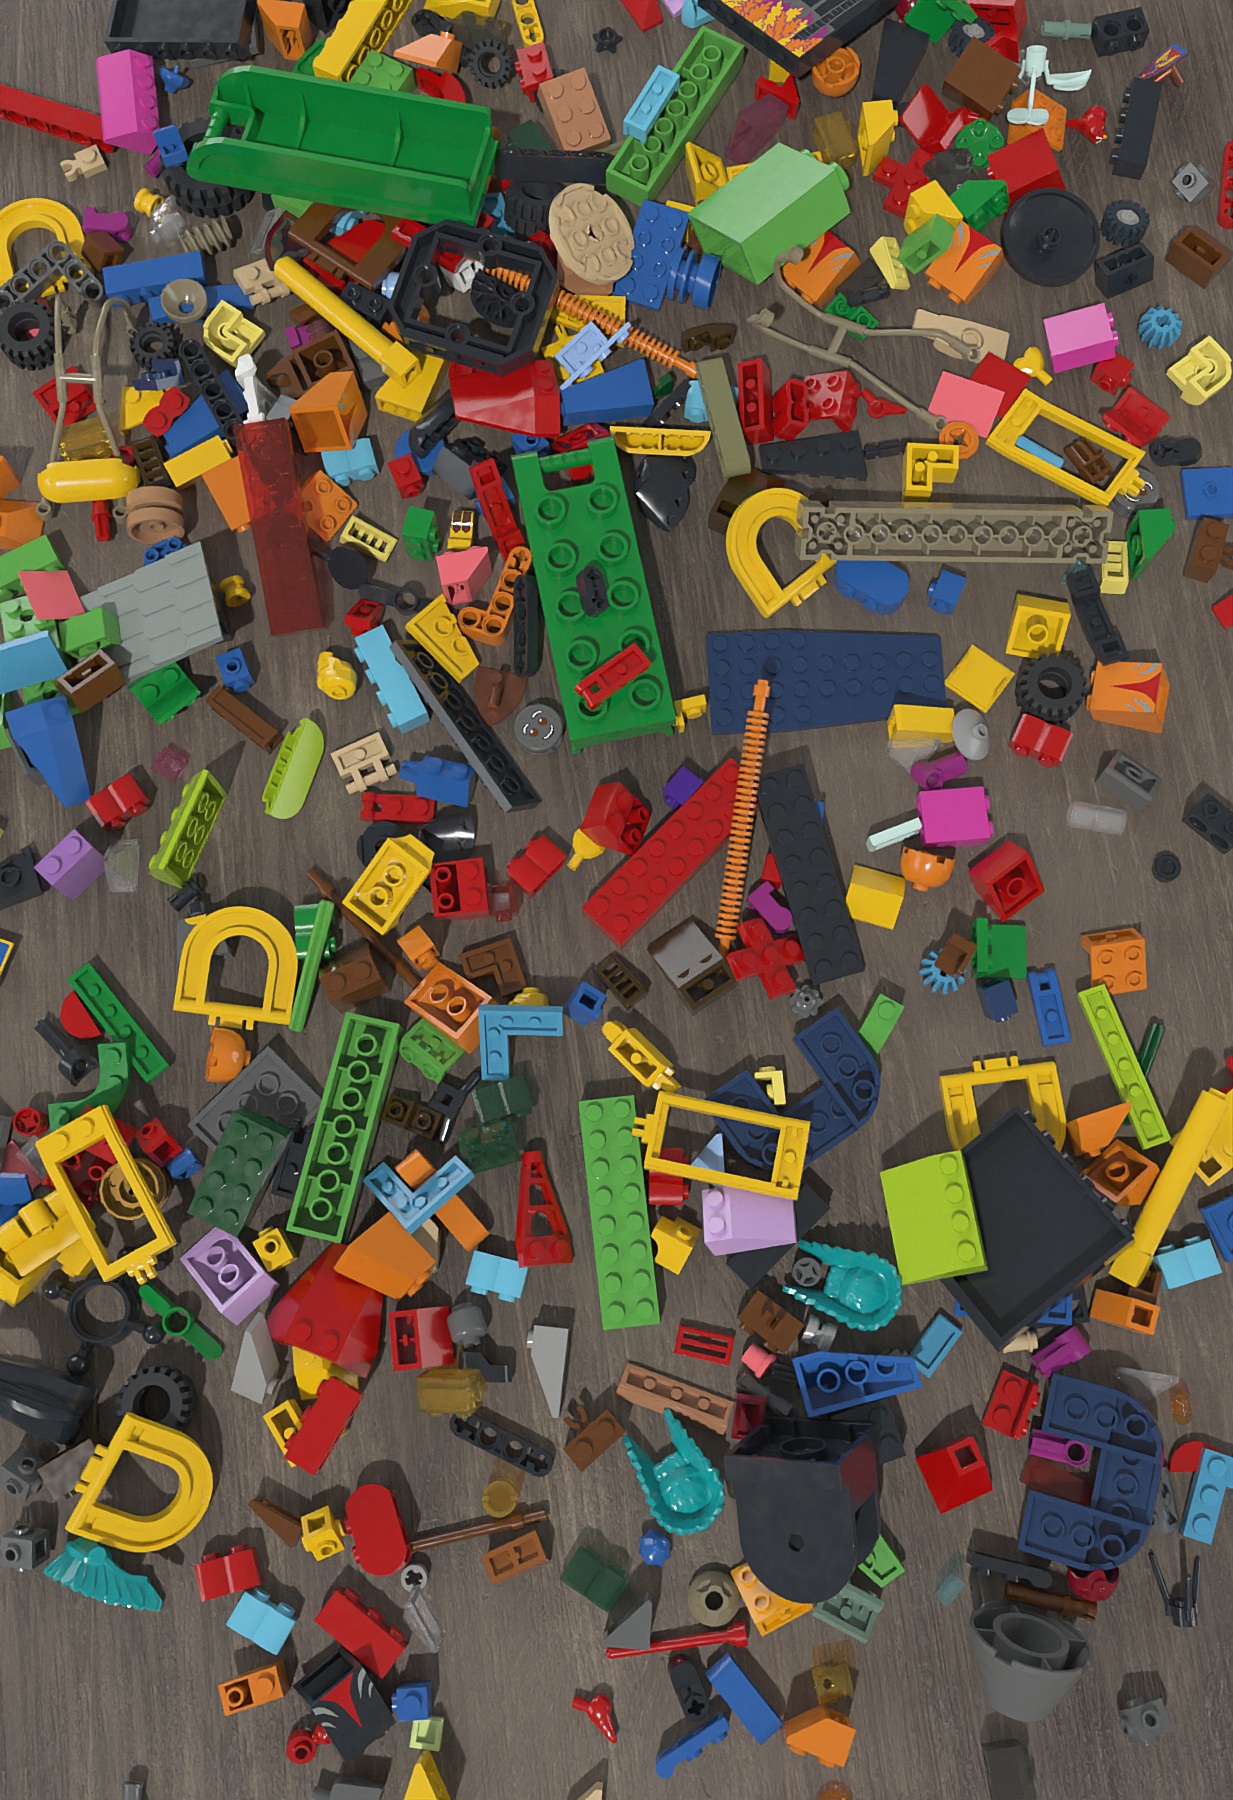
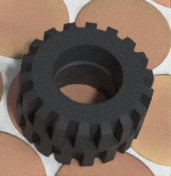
(529, 206)
(16, 322)
(1062, 673)
(173, 1382)

